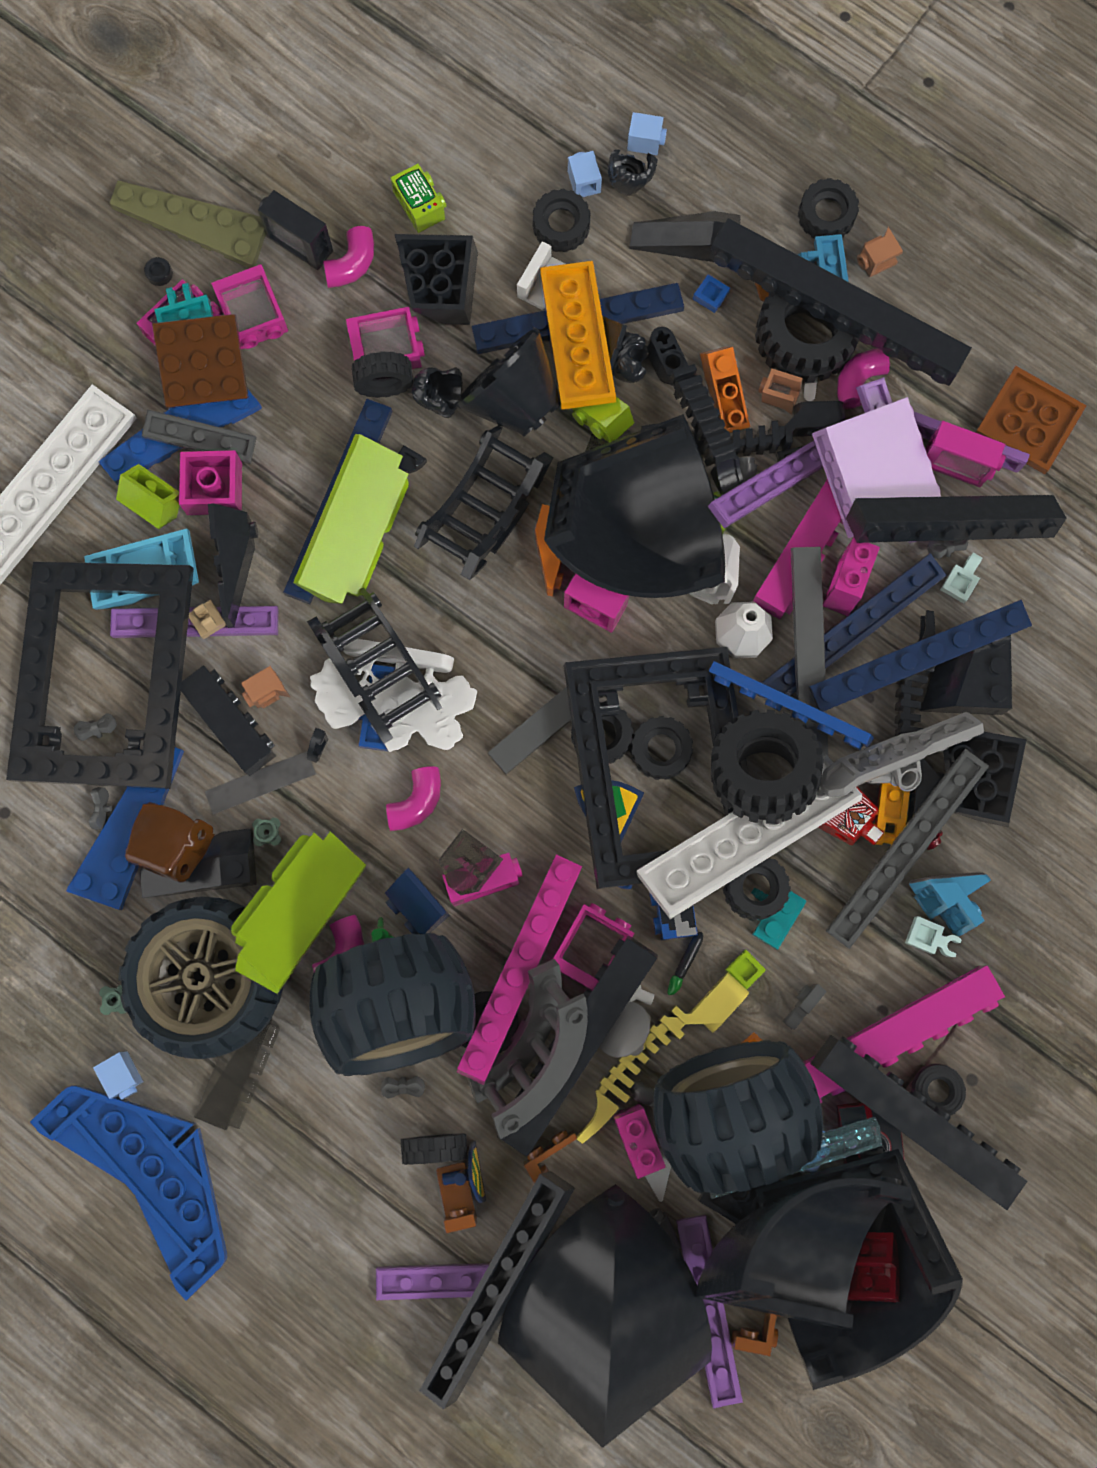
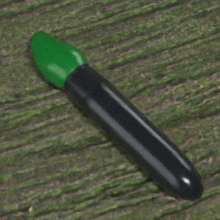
(676, 980)

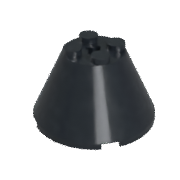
(516, 388)

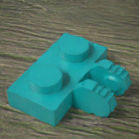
(189, 309)
(776, 927)

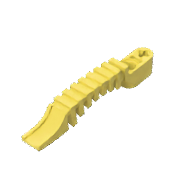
(710, 1011)

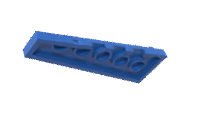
(149, 452)
(775, 699)
(105, 872)

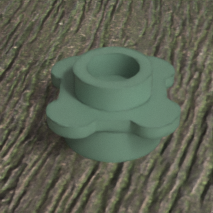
(262, 825)
(107, 1005)

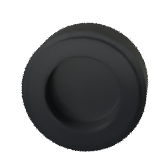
(158, 271)

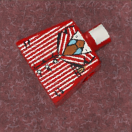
(855, 822)

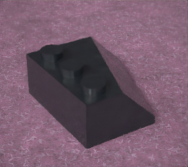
(439, 275)
(973, 682)
(995, 791)

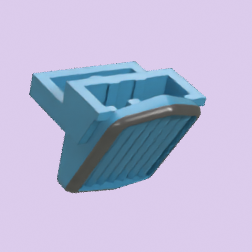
(948, 898)

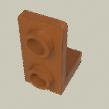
(538, 1154)
(456, 1201)
(750, 1340)

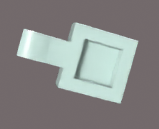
(961, 580)

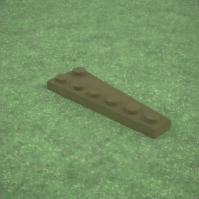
(213, 227)

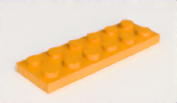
(577, 335)

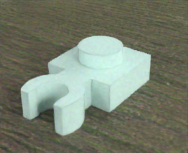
(928, 937)

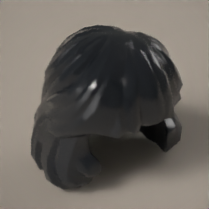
(630, 174)
(629, 359)
(438, 390)

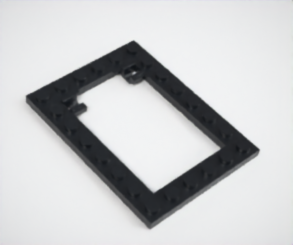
(604, 678)
(134, 767)

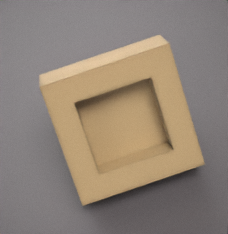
(206, 619)

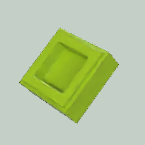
(745, 969)

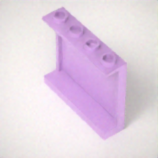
(876, 457)

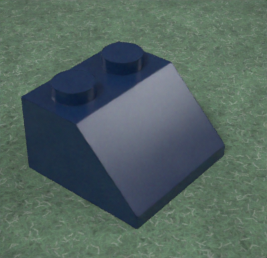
(415, 903)

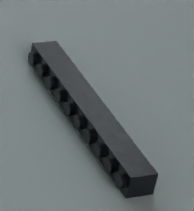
(839, 302)

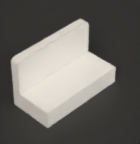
(530, 284)

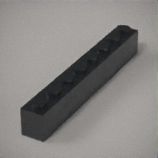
(954, 518)
(604, 1005)
(919, 1122)
(495, 1289)

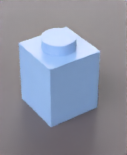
(646, 134)
(584, 173)
(118, 1076)

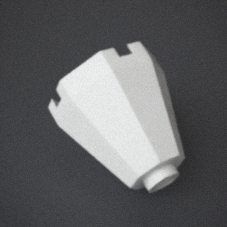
(727, 589)
(744, 629)

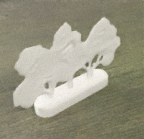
(435, 726)

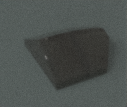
(468, 864)

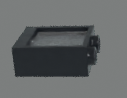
(295, 229)

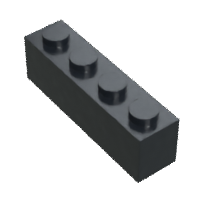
(227, 721)

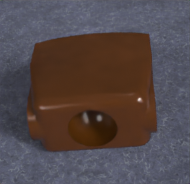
(167, 842)

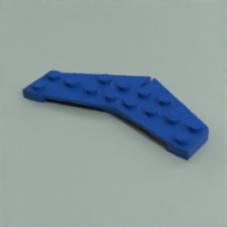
(167, 1180)

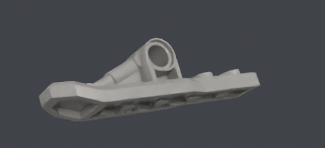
(897, 758)

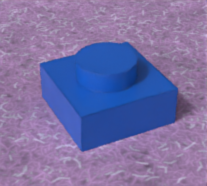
(711, 293)

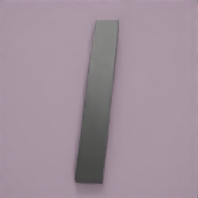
(808, 628)
(907, 848)

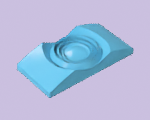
(166, 549)

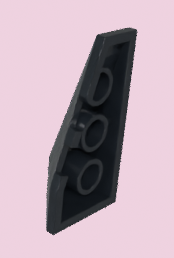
(681, 236)
(234, 541)
(225, 865)

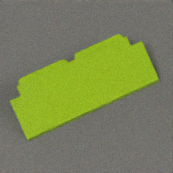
(354, 522)
(289, 916)

